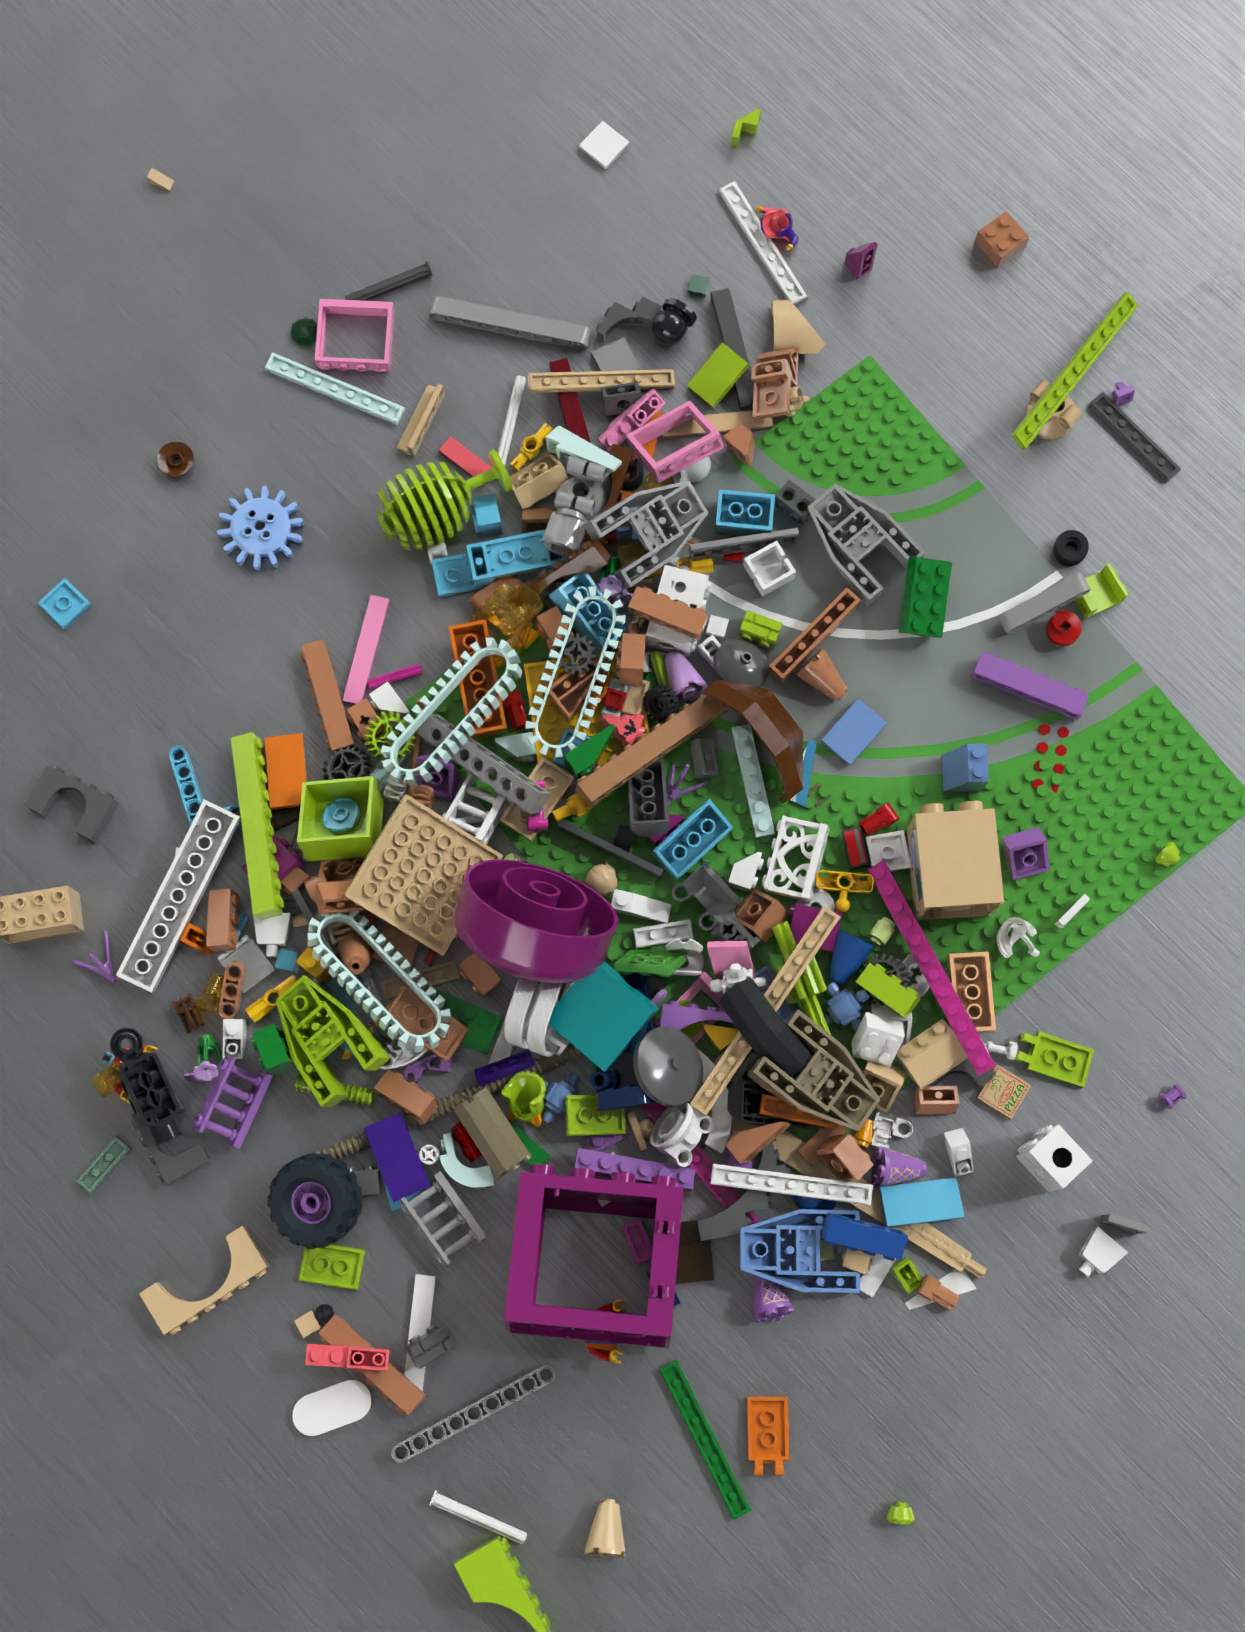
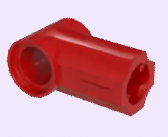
(514, 706)
(883, 817)

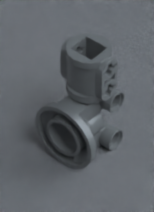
(719, 902)

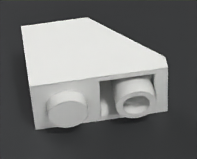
(744, 872)
(234, 1037)
(959, 1152)

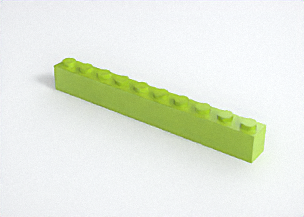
(256, 826)

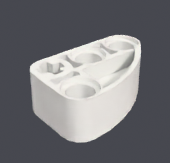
(403, 1058)

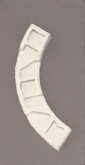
(721, 1117)

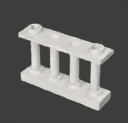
(490, 819)

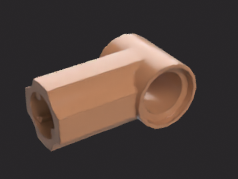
(933, 1290)

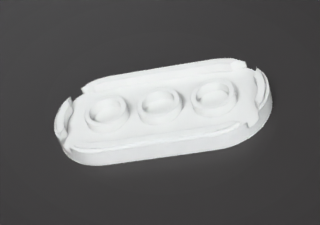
(332, 1407)

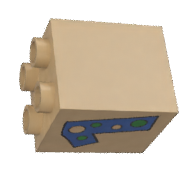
(954, 862)

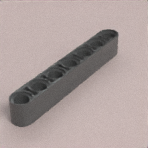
(732, 337)

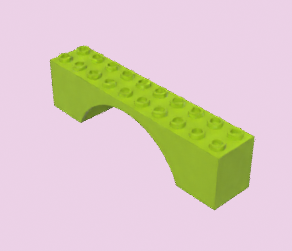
(495, 1578)

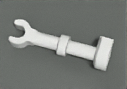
(1010, 1051)

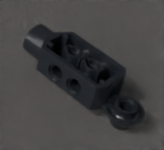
(146, 1086)

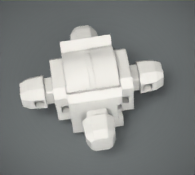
(734, 975)

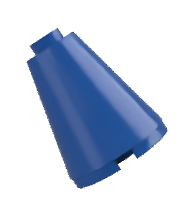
(847, 957)

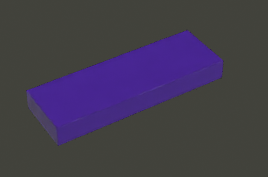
(504, 1067)

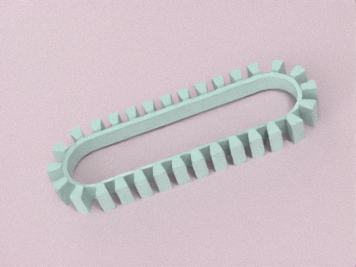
(512, 669)
(598, 677)
(362, 993)

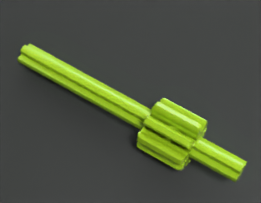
(809, 983)

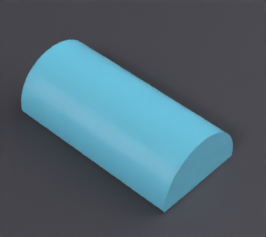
(692, 839)

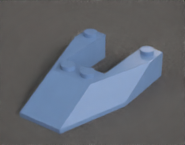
(789, 1252)

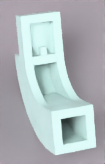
(470, 1177)

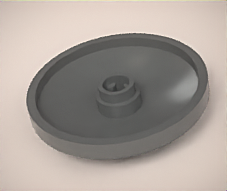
(668, 1066)

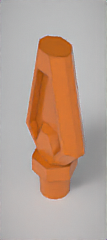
(604, 690)

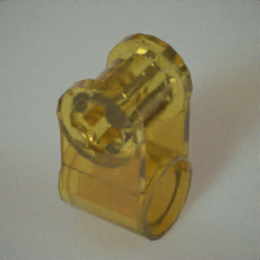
(107, 1080)

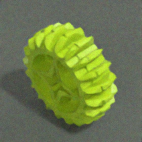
(386, 728)

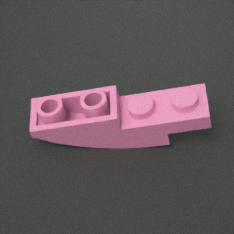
(631, 419)

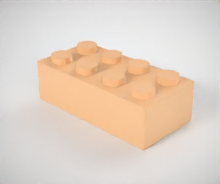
(972, 982)

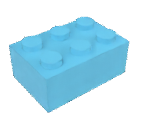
(744, 512)

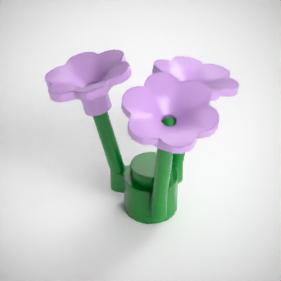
(612, 583)
(206, 1071)

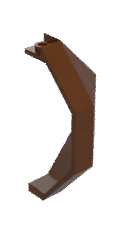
(771, 725)

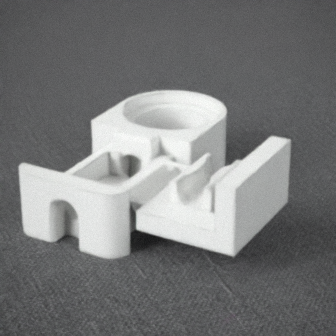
(884, 1130)

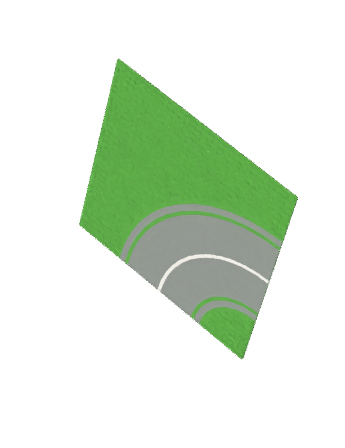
(1131, 759)

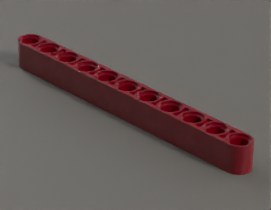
(573, 416)

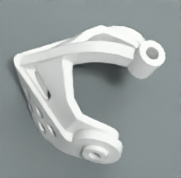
(1005, 942)

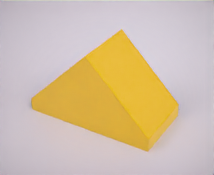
(720, 1036)

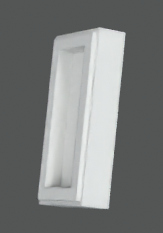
(1072, 911)

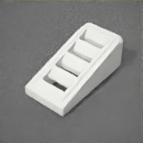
(706, 653)

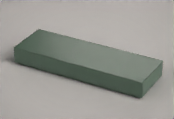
(103, 1165)

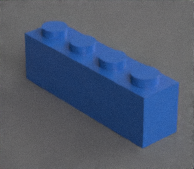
(864, 1236)

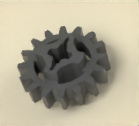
(582, 654)

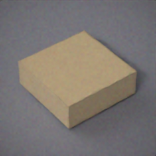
(307, 1324)

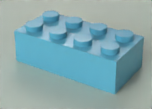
(592, 617)

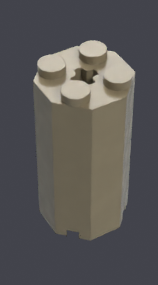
(492, 1132)

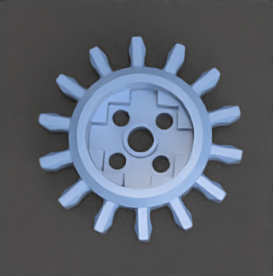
(254, 543)

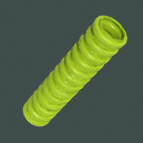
(355, 1094)

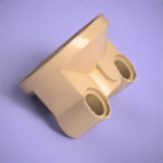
(1061, 422)

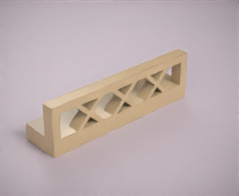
(421, 419)

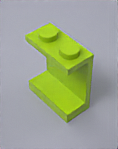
(1104, 593)

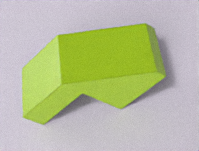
(748, 123)

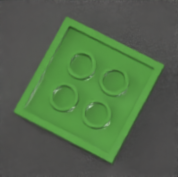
(650, 962)

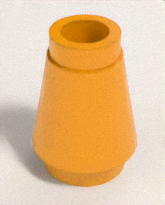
(864, 1135)

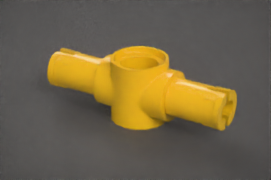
(526, 454)
(573, 807)

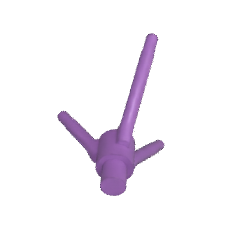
(673, 791)
(104, 970)

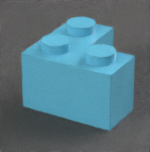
(486, 516)

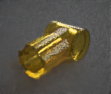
(212, 992)

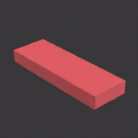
(463, 458)

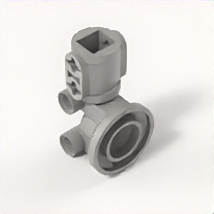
(565, 527)

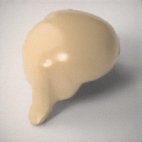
(796, 400)
(602, 879)

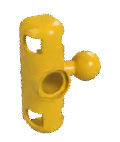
(855, 886)

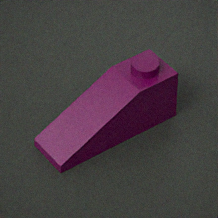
(861, 259)

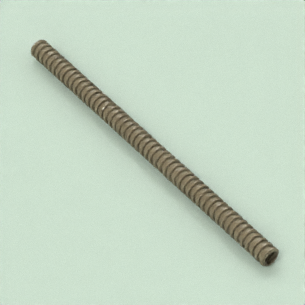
(446, 1105)

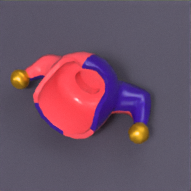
(778, 224)

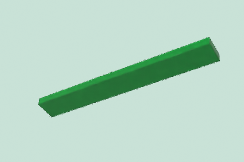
(705, 1439)

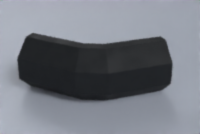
(764, 1027)
(745, 1102)

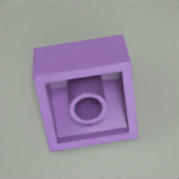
(1026, 853)

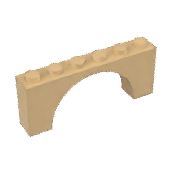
(173, 1312)

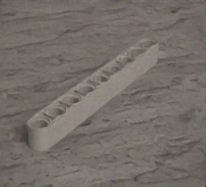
(510, 323)
(466, 1420)

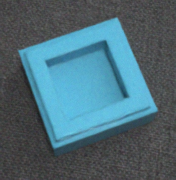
(286, 960)

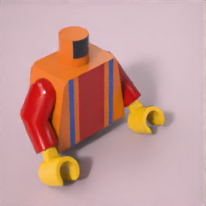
(602, 1350)

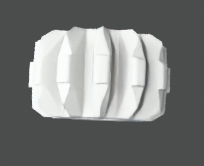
(394, 790)

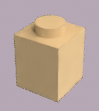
(857, 1261)

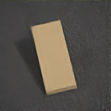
(160, 180)

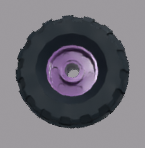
(315, 1200)

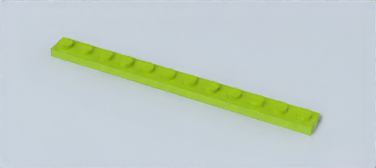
(1074, 371)

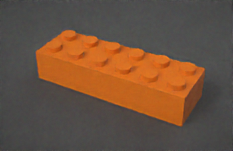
(479, 679)

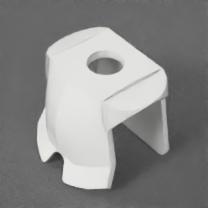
(694, 956)

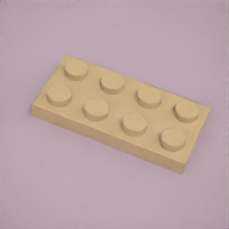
(556, 782)

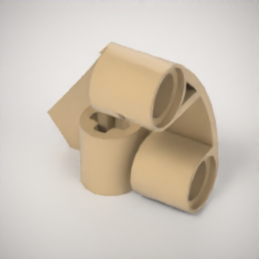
(793, 330)

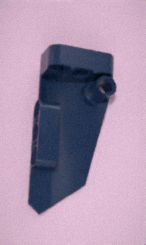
(620, 1083)

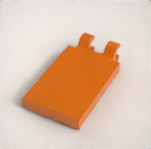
(768, 1432)

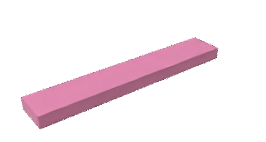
(366, 650)

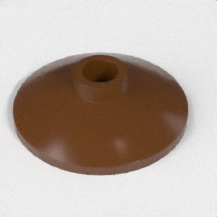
(175, 451)

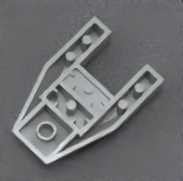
(661, 519)
(852, 530)

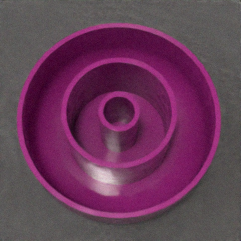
(529, 918)

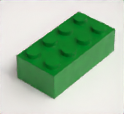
(925, 597)

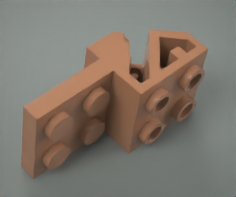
(773, 378)

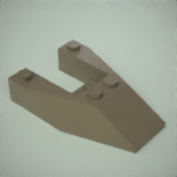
(828, 1085)

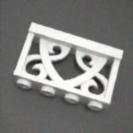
(807, 882)

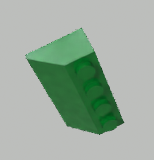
(481, 1022)

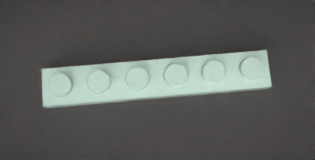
(753, 781)

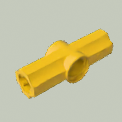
(263, 1006)

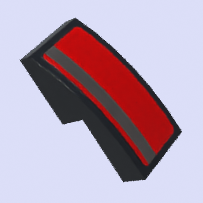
(855, 848)

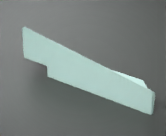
(569, 445)

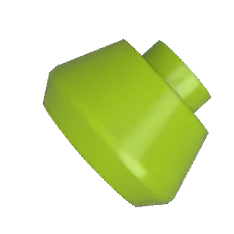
(1168, 855)
(900, 1514)

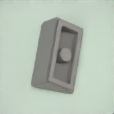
(704, 758)

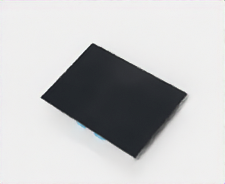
(624, 838)

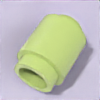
(882, 932)

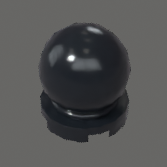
(671, 324)

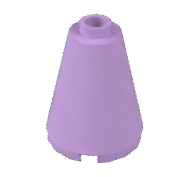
(683, 678)

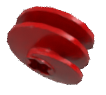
(1068, 621)

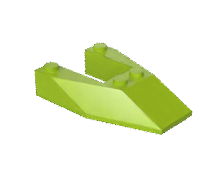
(315, 1028)

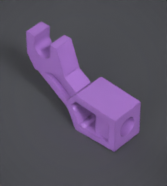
(420, 1066)

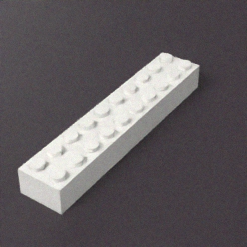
(178, 896)

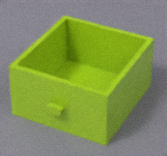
(320, 843)

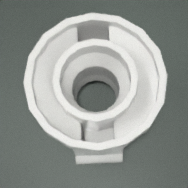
(679, 1132)

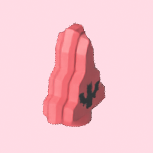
(627, 727)

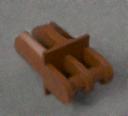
(188, 1012)

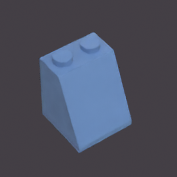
(965, 769)

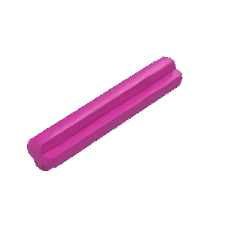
(394, 676)

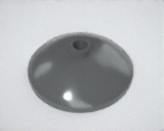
(732, 666)

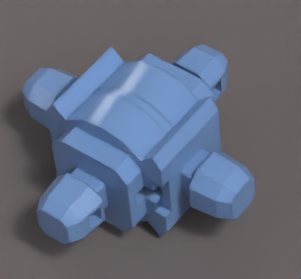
(845, 1006)
(556, 1095)

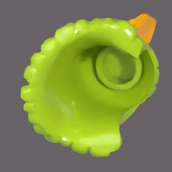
(525, 1097)

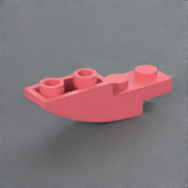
(347, 1357)

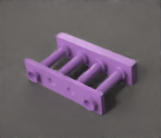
(243, 1117)

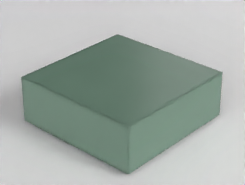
(698, 285)

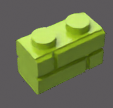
(760, 629)

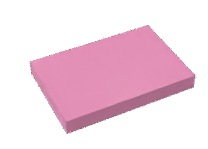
(726, 953)

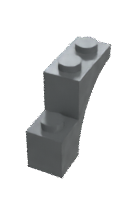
(620, 316)

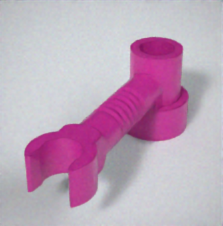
(537, 822)

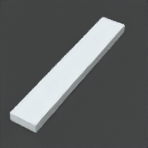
(419, 1322)

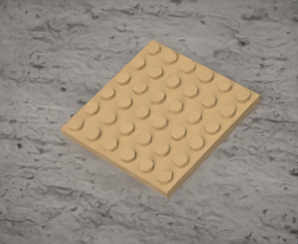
(418, 873)

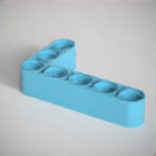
(190, 782)

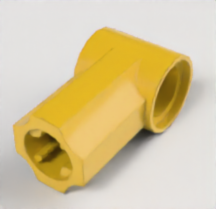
(701, 565)

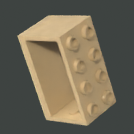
(40, 914)

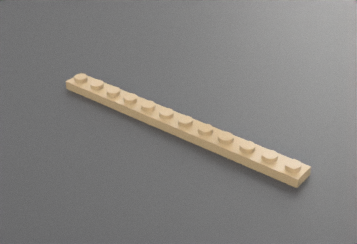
(775, 995)

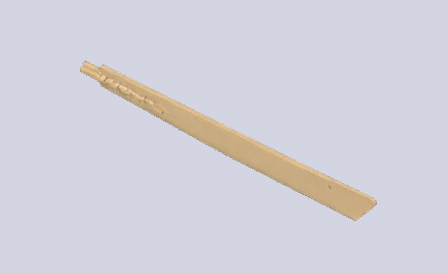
(920, 1234)

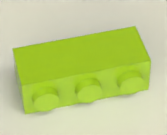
(888, 989)

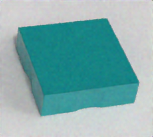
(602, 1015)

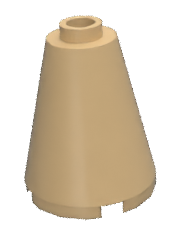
(606, 1532)

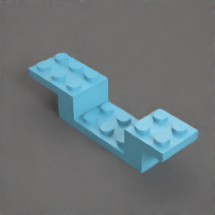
(492, 561)

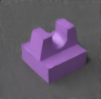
(1122, 393)

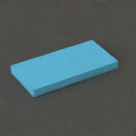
(921, 1202)

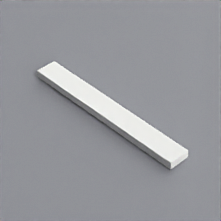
(764, 246)
(791, 1184)

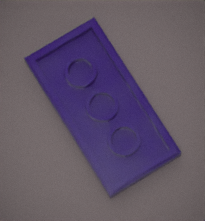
(397, 1157)

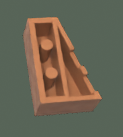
(570, 691)

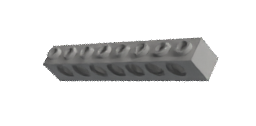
(535, 794)

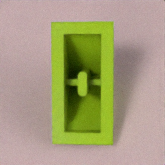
(906, 1274)

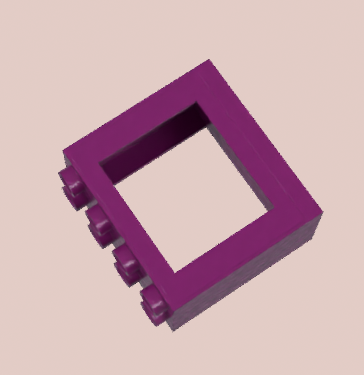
(581, 1193)

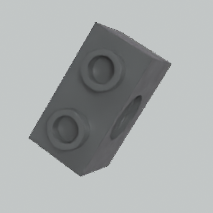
(619, 397)

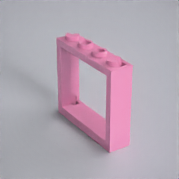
(353, 307)
(682, 458)

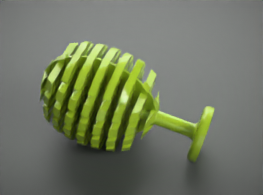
(433, 501)

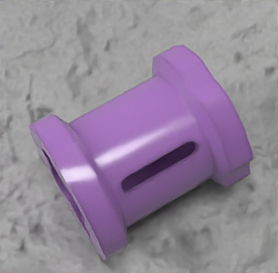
(1173, 1096)

